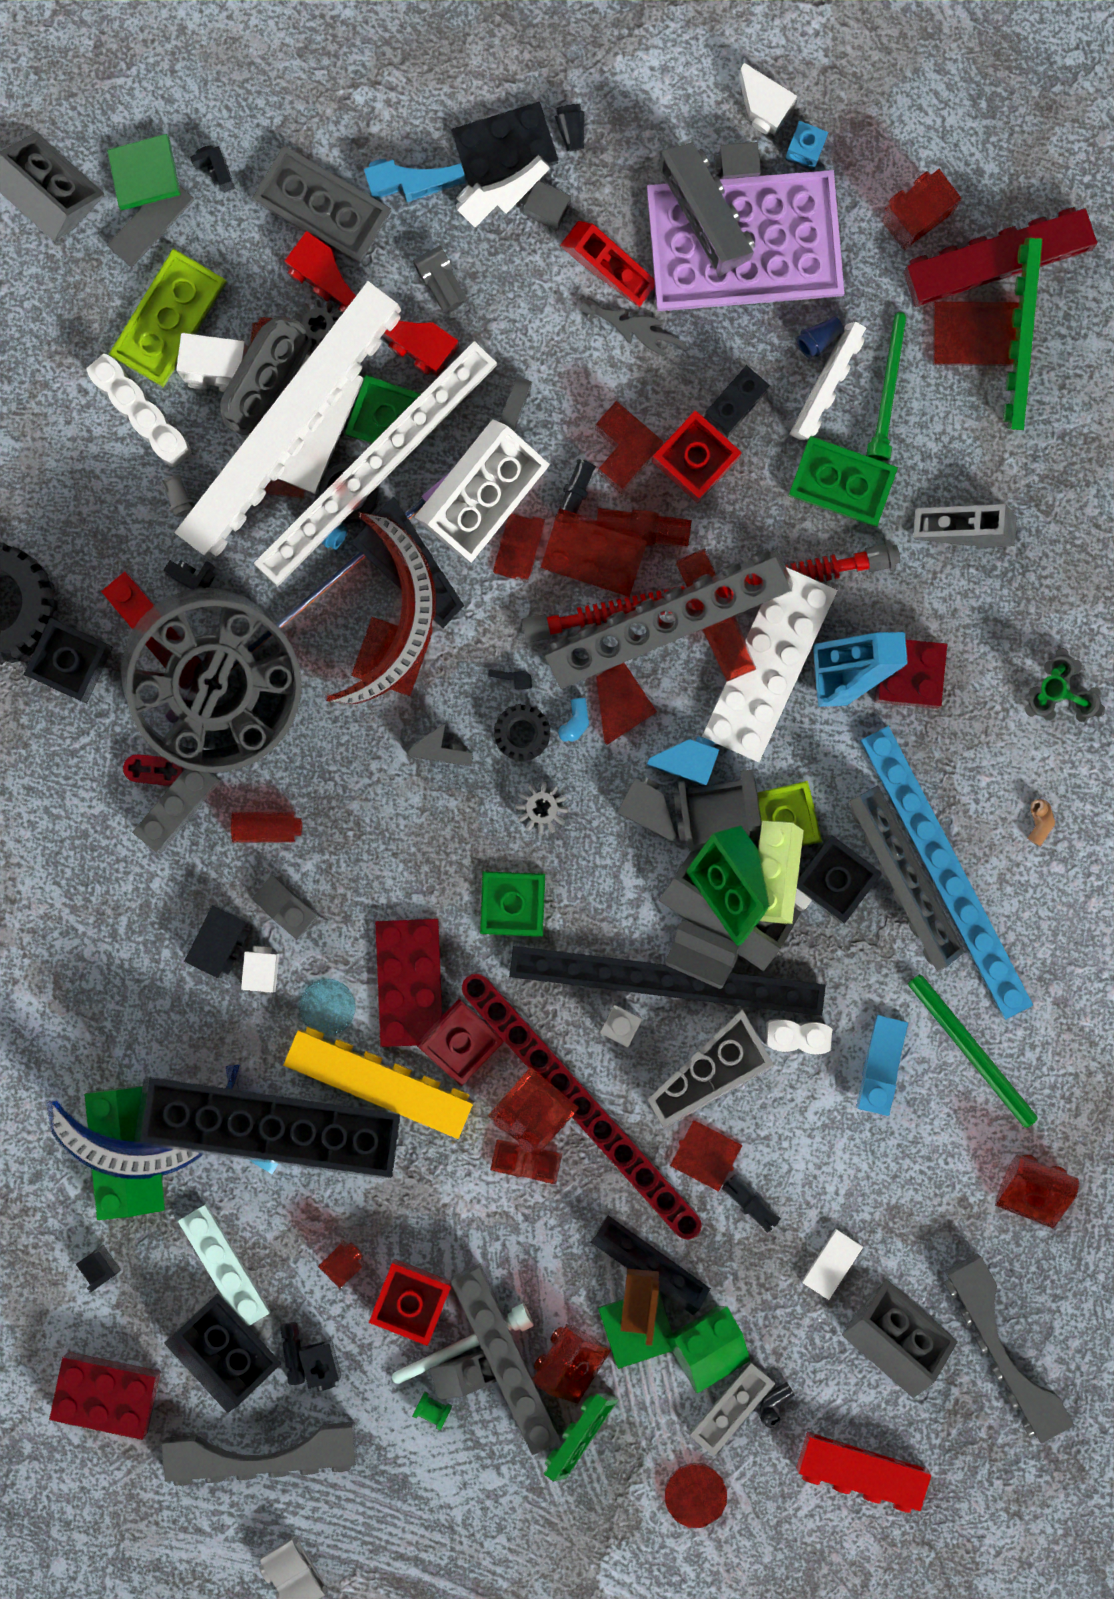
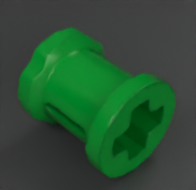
(432, 1410)

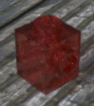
(342, 1263)

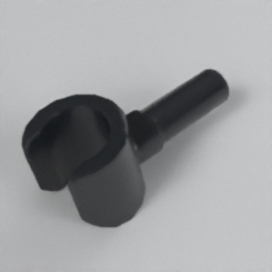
(521, 678)

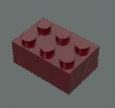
(104, 1395)

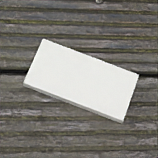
(311, 462)

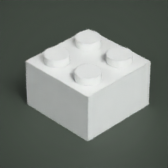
(209, 360)

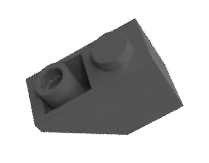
(462, 1375)

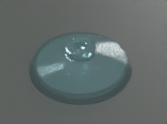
(327, 1006)

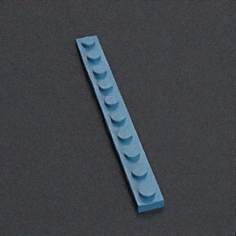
(946, 873)

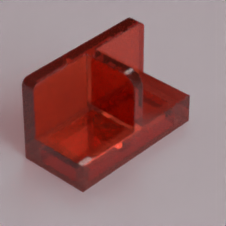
(519, 547)

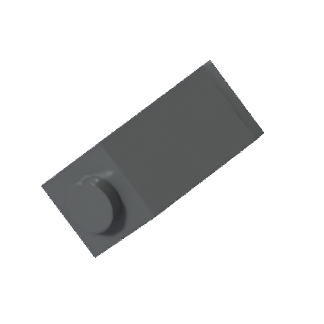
(648, 808)
(285, 907)

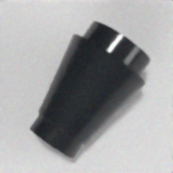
(571, 126)

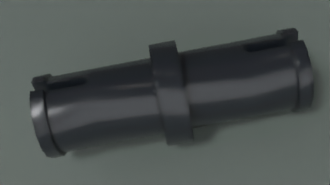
(576, 489)
(751, 1203)

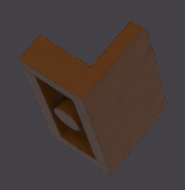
(640, 1302)

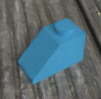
(688, 760)

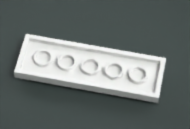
(779, 649)

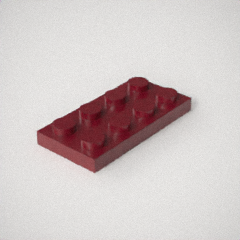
(408, 979)

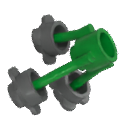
(1057, 688)

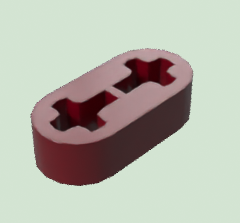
(153, 762)

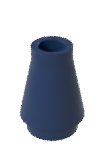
(818, 337)

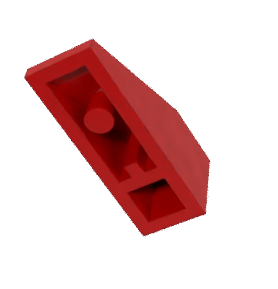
(608, 262)

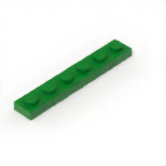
(1023, 321)

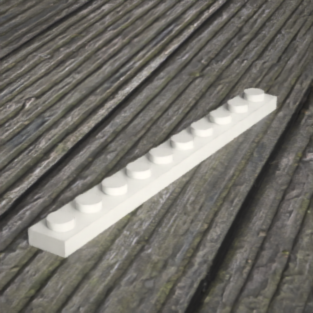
(375, 464)

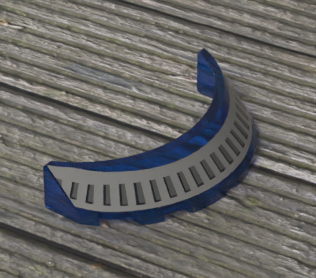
(116, 1156)

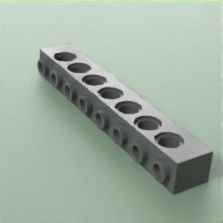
(571, 669)

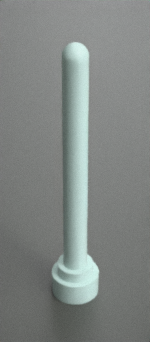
(517, 1319)

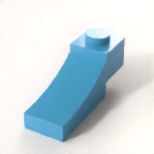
(387, 178)
(882, 1065)

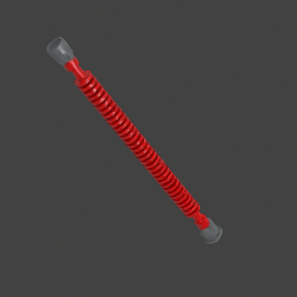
(873, 558)

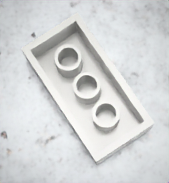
(482, 490)

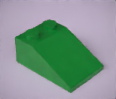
(731, 881)

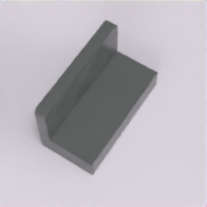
(702, 954)

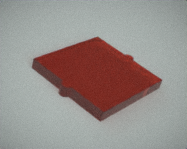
(706, 1155)

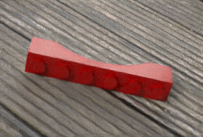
(423, 342)

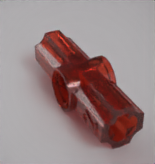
(647, 523)

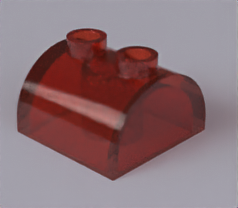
(1037, 1190)
(569, 1363)

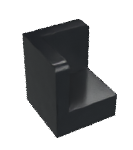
(98, 1267)

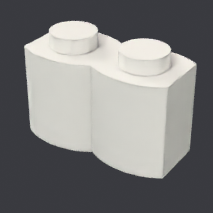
(807, 1036)

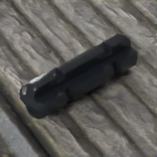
(291, 1350)

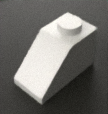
(765, 100)

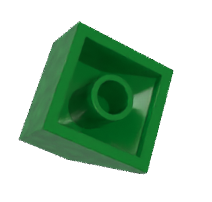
(709, 1347)

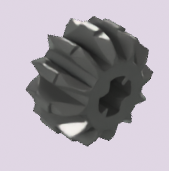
(315, 316)

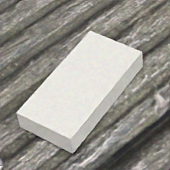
(832, 1264)

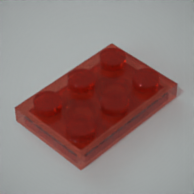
(594, 552)

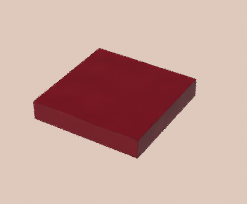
(460, 1042)

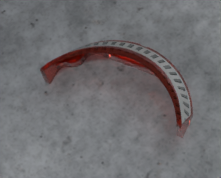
(415, 619)

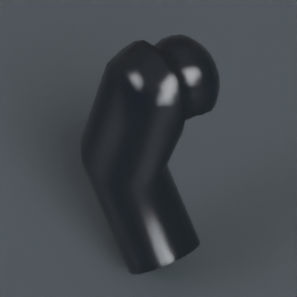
(771, 1405)

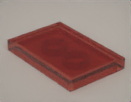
(972, 333)

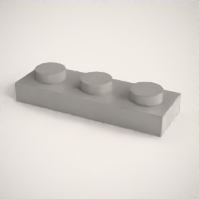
(732, 1408)

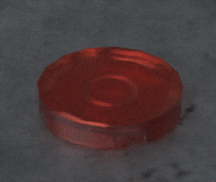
(695, 1495)

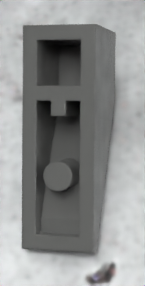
(967, 525)

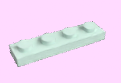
(224, 1265)

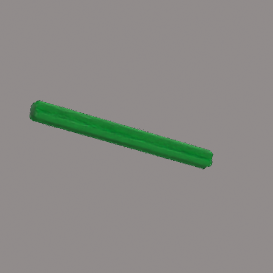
(972, 1051)

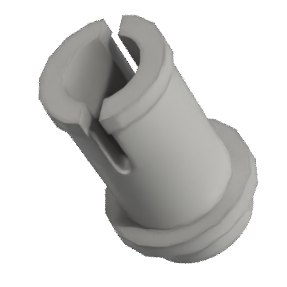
(177, 495)

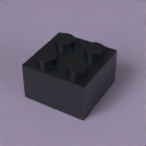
(68, 660)
(837, 879)

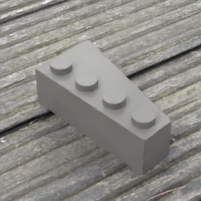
(719, 1067)

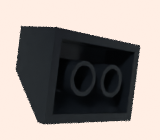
(222, 1353)

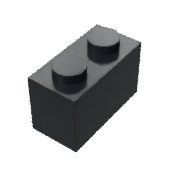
(217, 942)

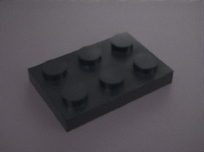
(503, 144)

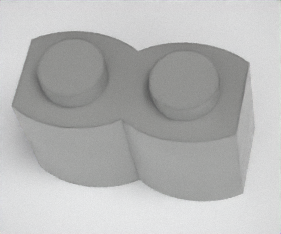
(292, 1572)

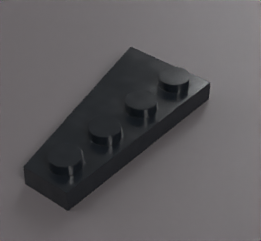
(376, 551)

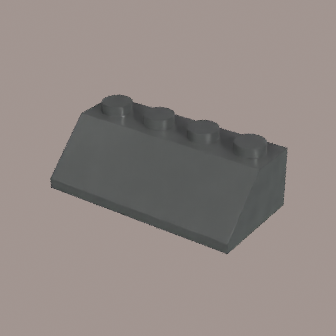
(705, 207)
(687, 901)

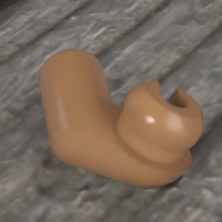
(1043, 819)

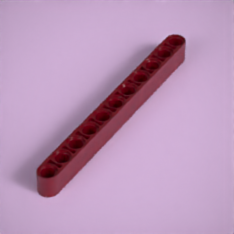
(595, 1114)

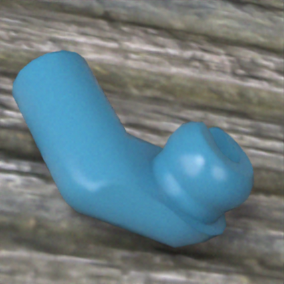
(577, 724)

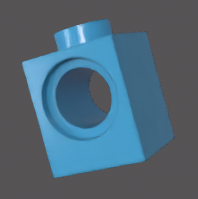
(806, 145)

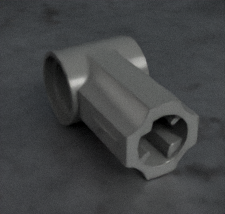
(437, 273)

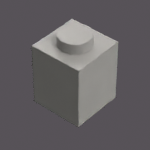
(620, 1025)

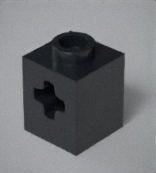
(326, 1353)

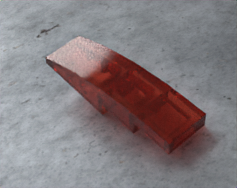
(725, 636)

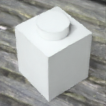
(260, 970)

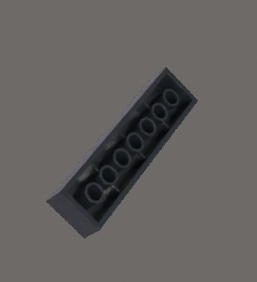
(266, 1128)

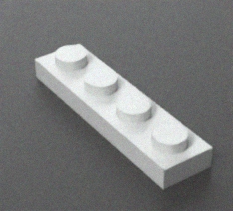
(833, 371)

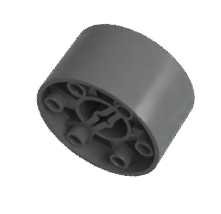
(198, 710)

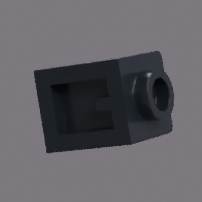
(219, 171)
(185, 575)

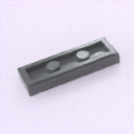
(148, 227)

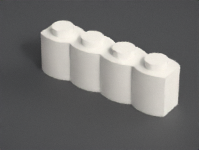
(135, 406)

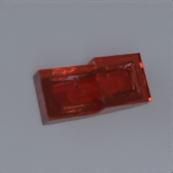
(514, 1161)

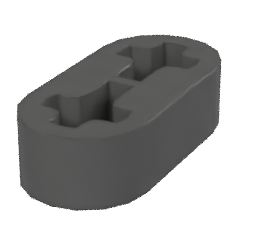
(516, 402)

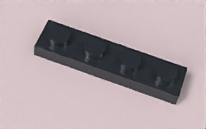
(637, 1254)

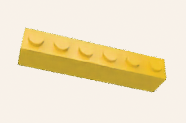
(379, 1083)

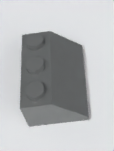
(46, 186)
(900, 1339)

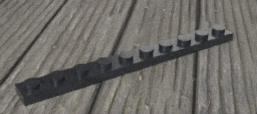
(665, 981)

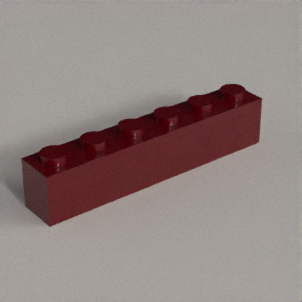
(997, 257)

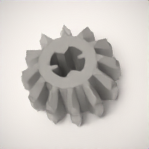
(531, 805)

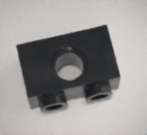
(736, 401)

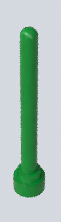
(880, 446)

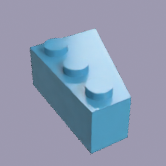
(856, 665)

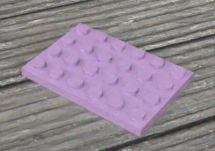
(793, 236)

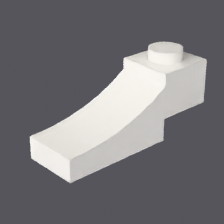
(479, 201)

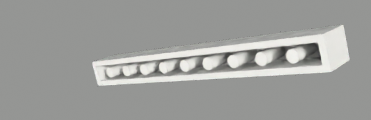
(289, 420)

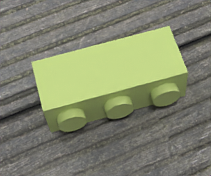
(780, 861)

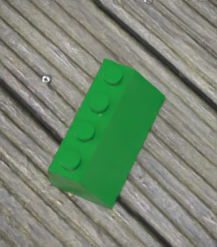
(115, 1116)

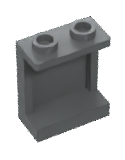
(717, 809)

